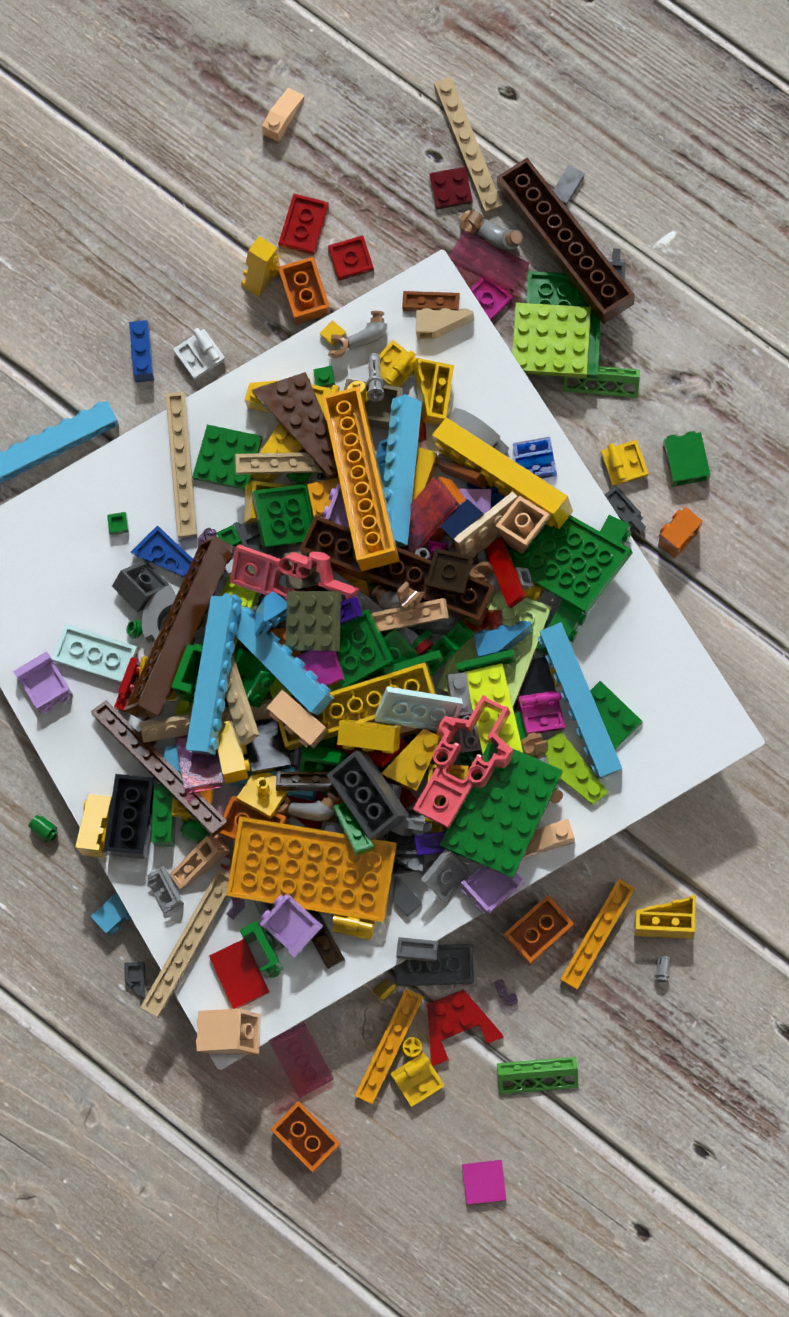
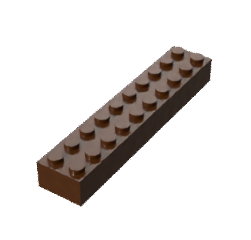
(565, 240)
(337, 543)
(179, 628)

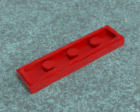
(505, 572)

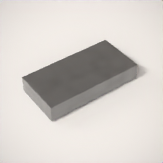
(568, 184)
(417, 949)

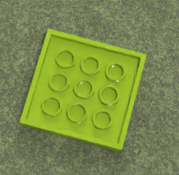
(552, 339)

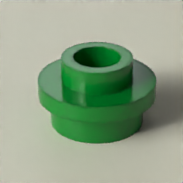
(134, 628)

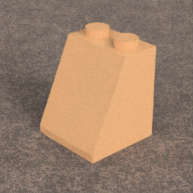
(522, 524)
(228, 1031)

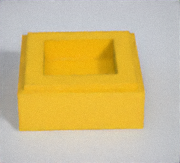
(332, 329)

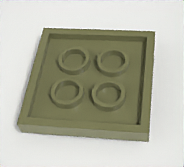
(313, 620)

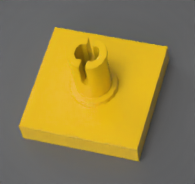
(261, 794)

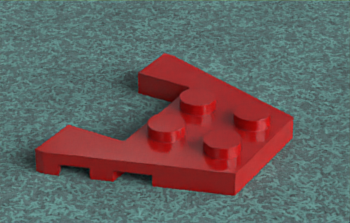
(453, 1016)

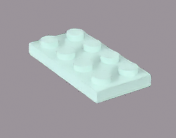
(93, 653)
(416, 708)

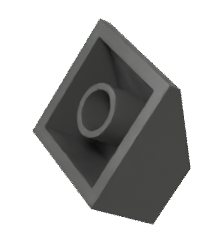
(138, 584)

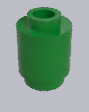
(43, 828)
(193, 831)

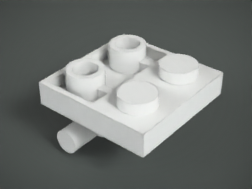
(199, 354)

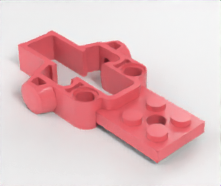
(269, 570)
(451, 788)

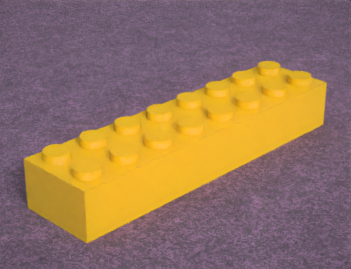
(501, 471)
(362, 700)

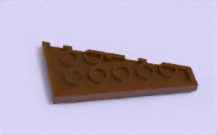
(301, 416)

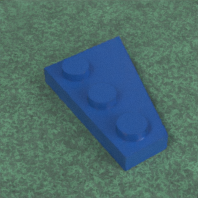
(164, 552)

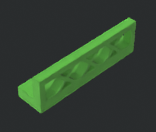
(608, 374)
(537, 1071)

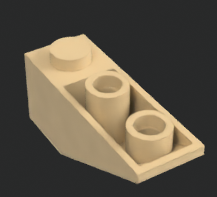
(436, 323)

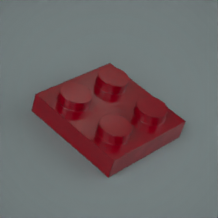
(450, 188)

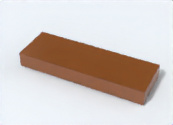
(433, 300)
(461, 472)

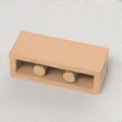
(297, 720)

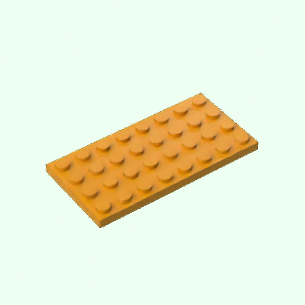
(312, 868)

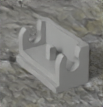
(164, 889)

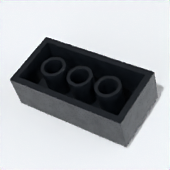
(130, 816)

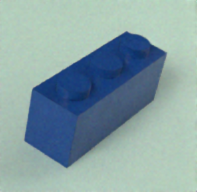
(141, 351)

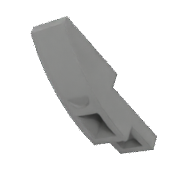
(458, 687)

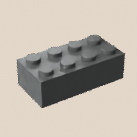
(367, 795)

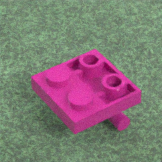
(541, 712)

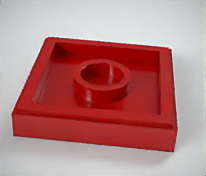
(350, 258)

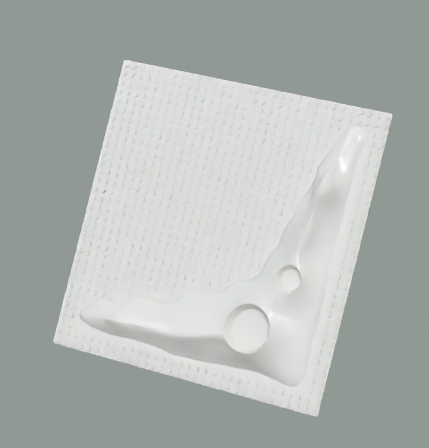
(62, 572)

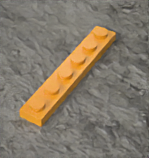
(597, 934)
(389, 1046)

